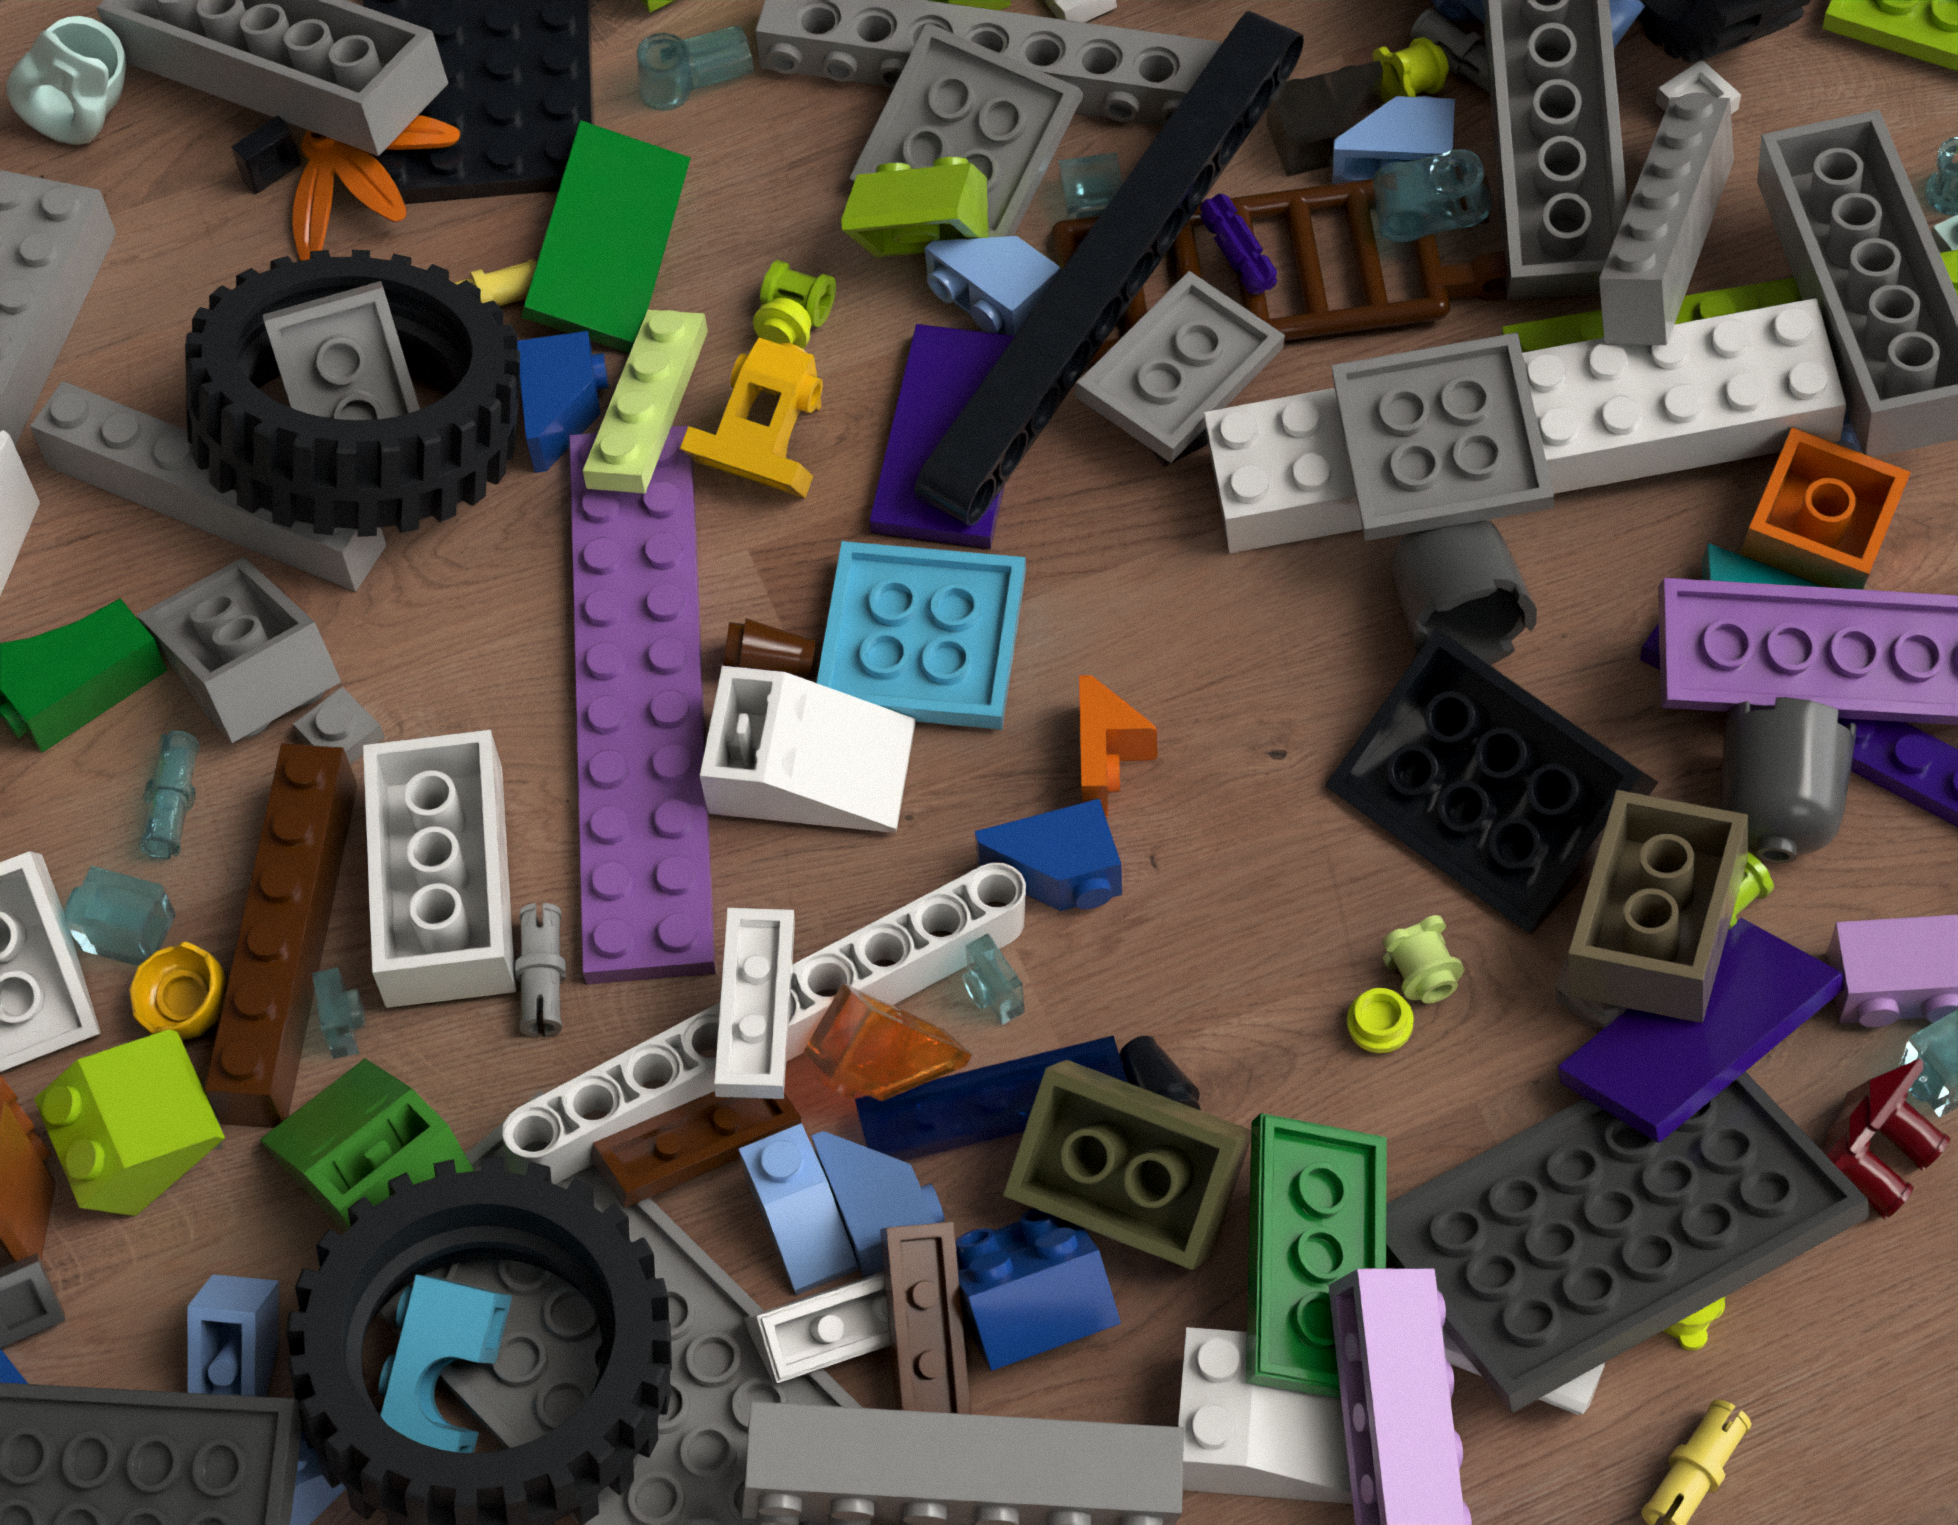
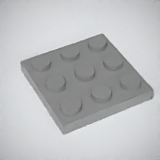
(975, 107)
(1442, 436)

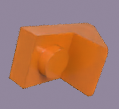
(1109, 734)

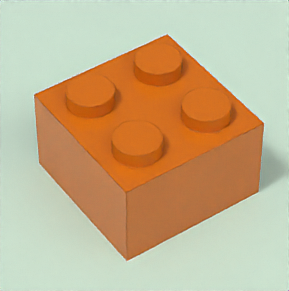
(1824, 512)

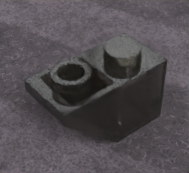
(1318, 110)

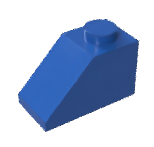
(559, 392)
(1061, 855)

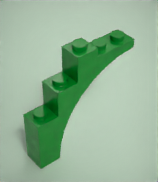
(74, 673)

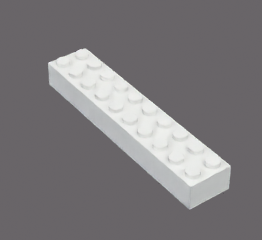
(1602, 413)

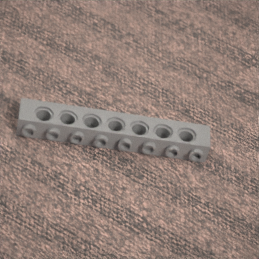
(868, 41)

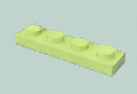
(645, 401)

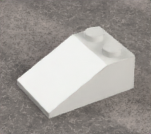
(40, 974)
(1255, 1435)

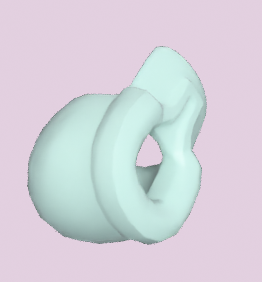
(69, 80)

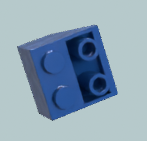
(1032, 1287)

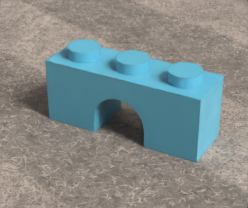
(438, 1326)

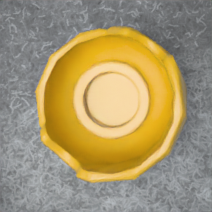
(179, 991)

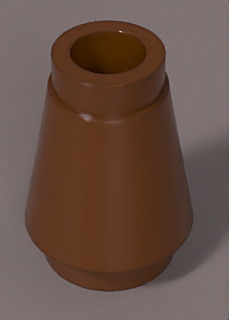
(768, 648)

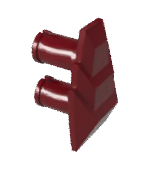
(1883, 1107)

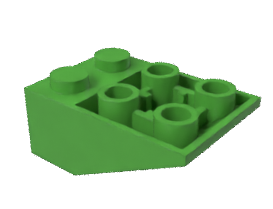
(360, 1138)

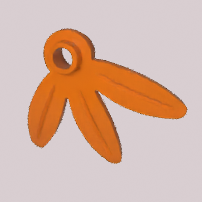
(359, 173)

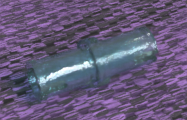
(169, 795)

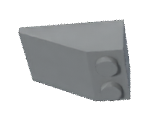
(241, 649)

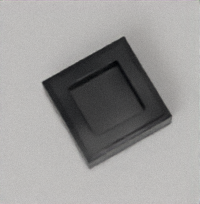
(266, 155)

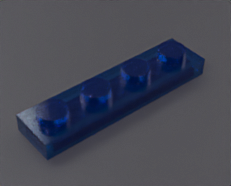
(972, 1103)

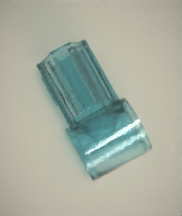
(676, 66)

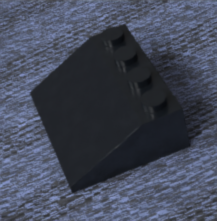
(1486, 781)

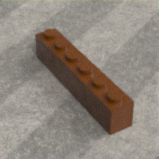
(281, 937)

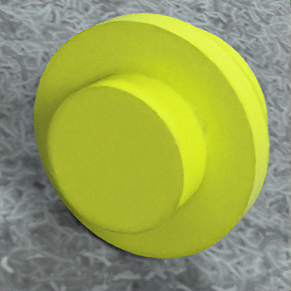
(783, 322)
(1380, 1020)

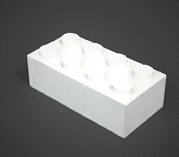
(438, 869)

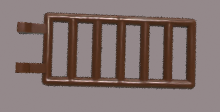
(1439, 283)

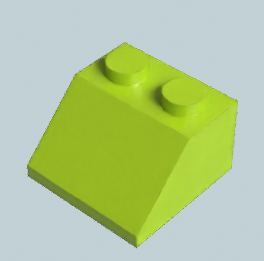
(909, 208)
(129, 1122)

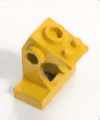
(753, 448)

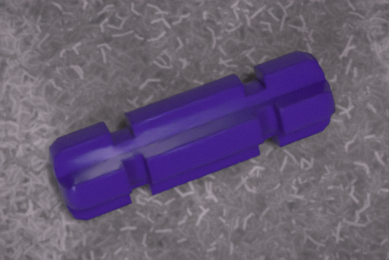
(1238, 244)

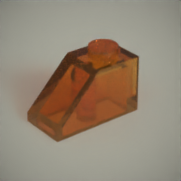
(879, 1047)

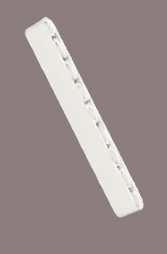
(676, 1052)

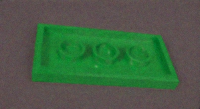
(606, 237)
(1311, 1222)

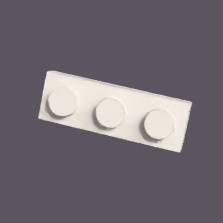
(755, 1003)

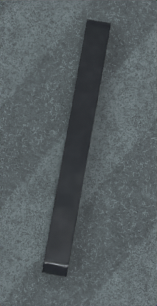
(1108, 270)

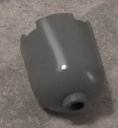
(1464, 587)
(1787, 774)

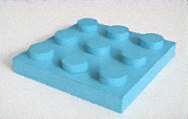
(924, 631)

